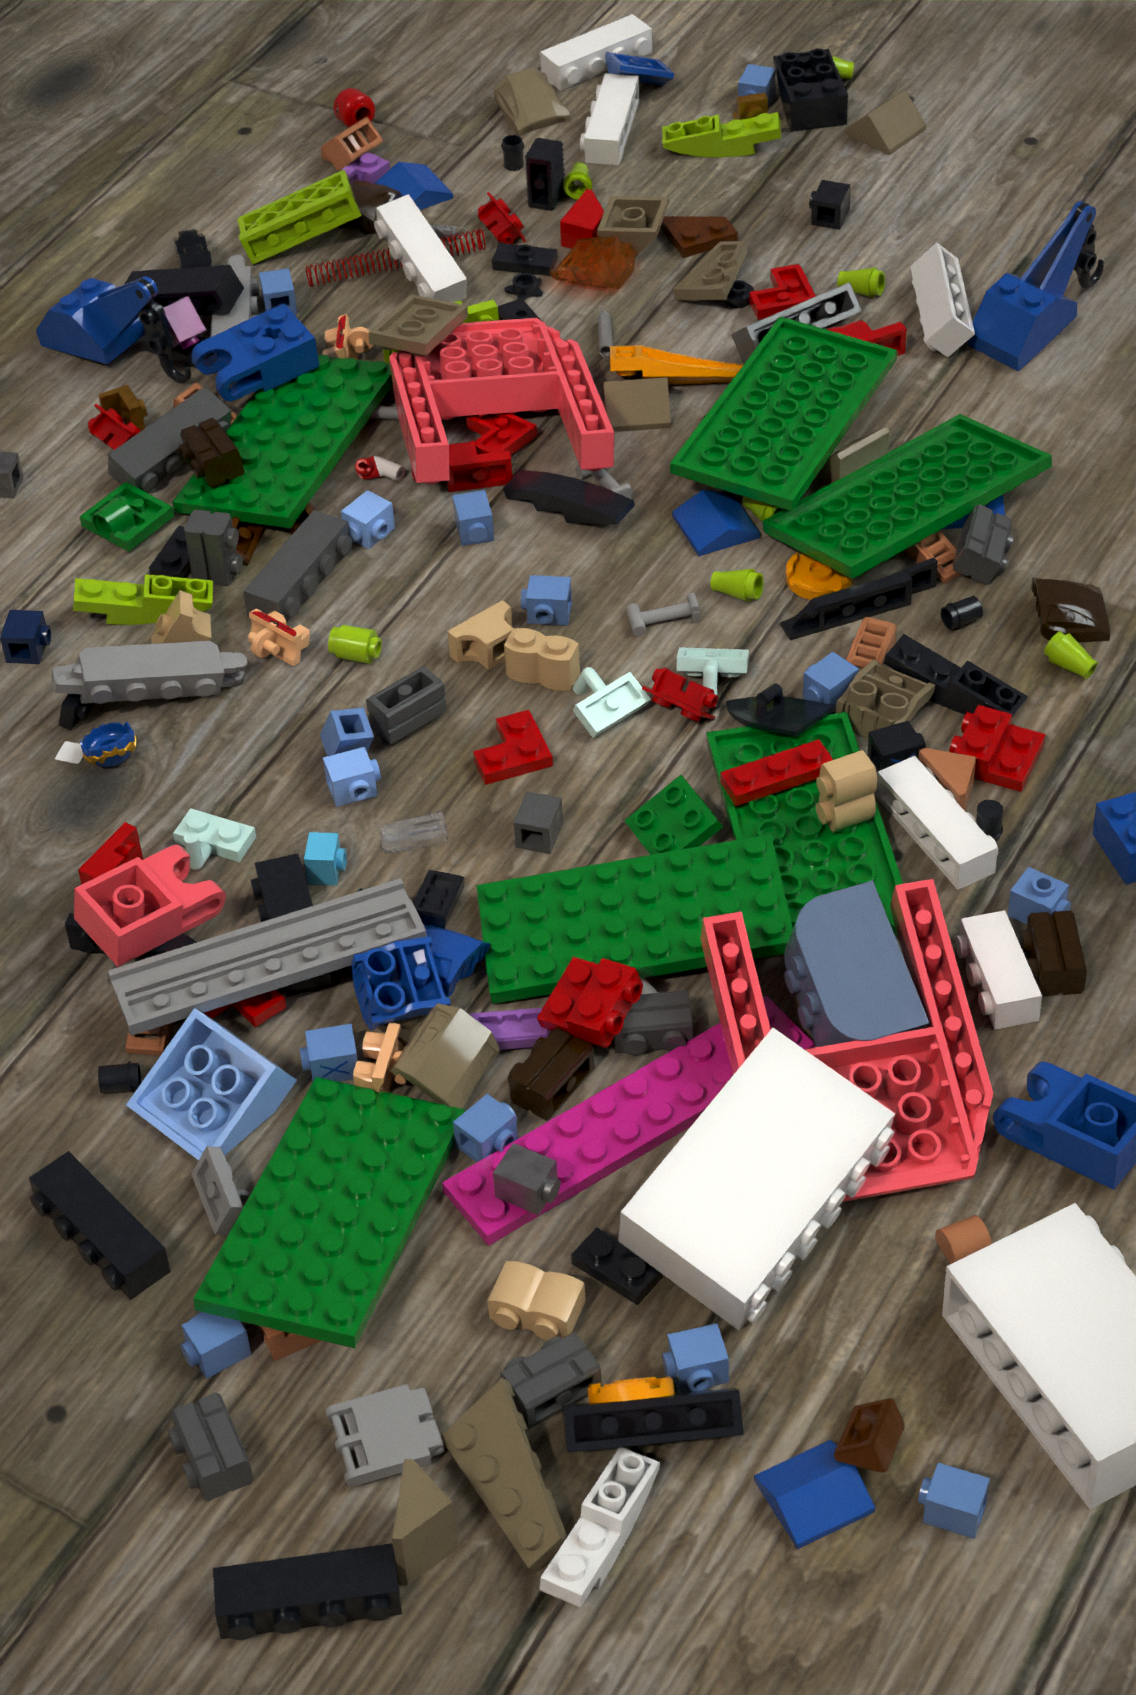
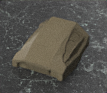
(529, 101)
(882, 698)
(447, 1055)

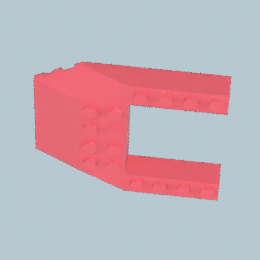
(493, 371)
(924, 1076)

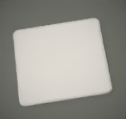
(70, 753)

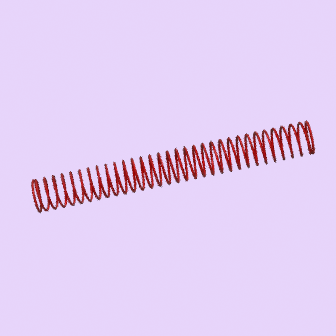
(382, 254)

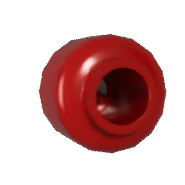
(353, 106)

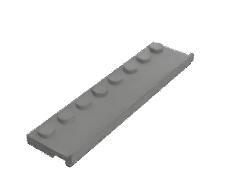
(263, 956)

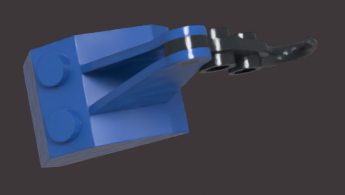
(1030, 310)
(105, 320)

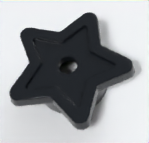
(525, 286)

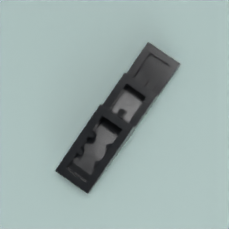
(573, 497)

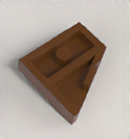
(697, 233)

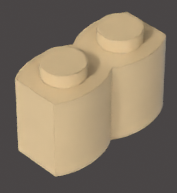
(542, 659)
(846, 791)
(536, 1300)

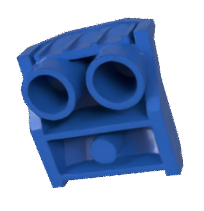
(454, 955)
(397, 982)

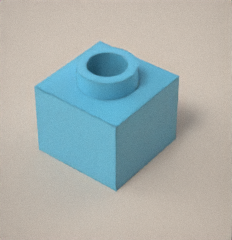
(324, 858)

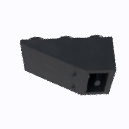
(811, 90)

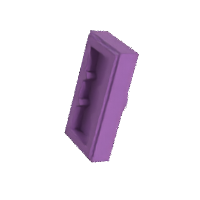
(513, 1027)

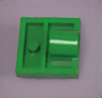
(127, 516)
(673, 819)

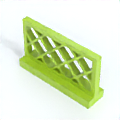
(280, 230)

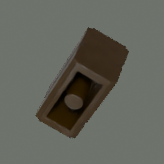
(210, 453)
(1054, 952)
(550, 1073)

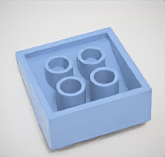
(209, 1088)

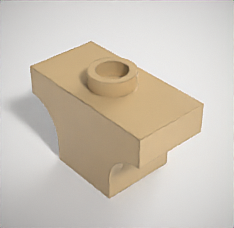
(182, 622)
(482, 636)

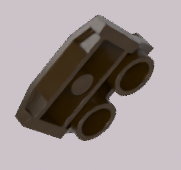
(368, 197)
(1070, 609)

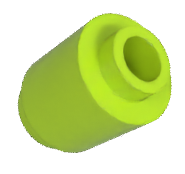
(354, 643)

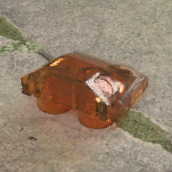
(597, 263)

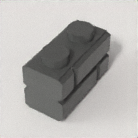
(983, 545)
(212, 547)
(406, 705)
(656, 1023)
(551, 1377)
(211, 1447)

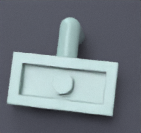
(710, 661)
(608, 703)
(210, 834)

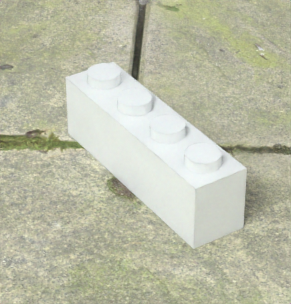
(585, 55)
(610, 119)
(420, 251)
(942, 300)
(937, 822)

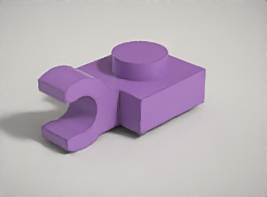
(367, 168)

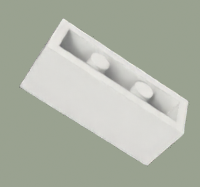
(998, 970)

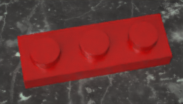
(774, 772)

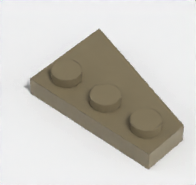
(713, 274)

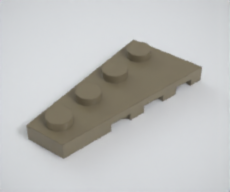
(505, 1472)

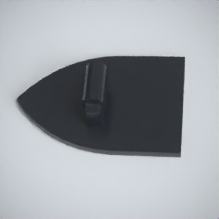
(778, 713)

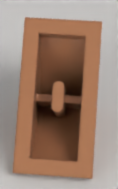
(952, 771)

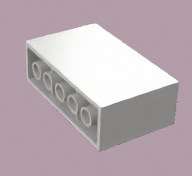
(756, 1179)
(1057, 1337)

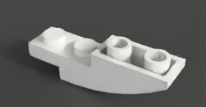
(602, 1529)

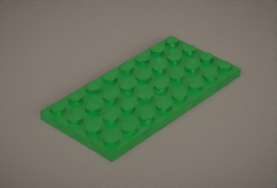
(784, 413)
(292, 441)
(906, 495)
(807, 851)
(629, 912)
(331, 1213)

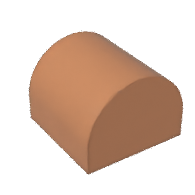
(963, 1238)

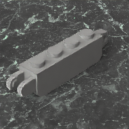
(247, 303)
(150, 672)

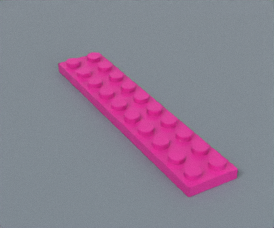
(611, 1127)

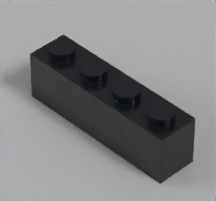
(209, 288)
(283, 891)
(99, 1226)
(652, 1420)
(306, 1592)

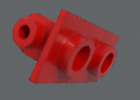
(497, 220)
(110, 426)
(694, 701)

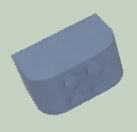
(850, 970)

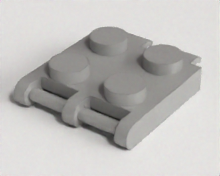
(384, 1432)

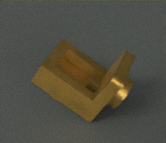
(751, 106)
(125, 404)

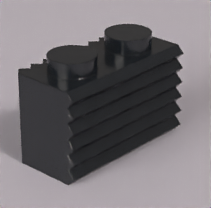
(544, 174)

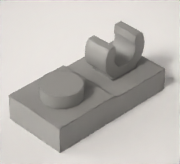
(217, 1191)

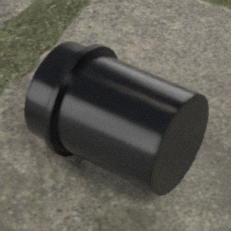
(513, 152)
(961, 612)
(990, 817)
(119, 1077)

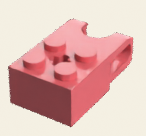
(144, 904)

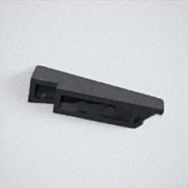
(862, 600)

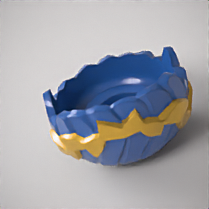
(108, 744)

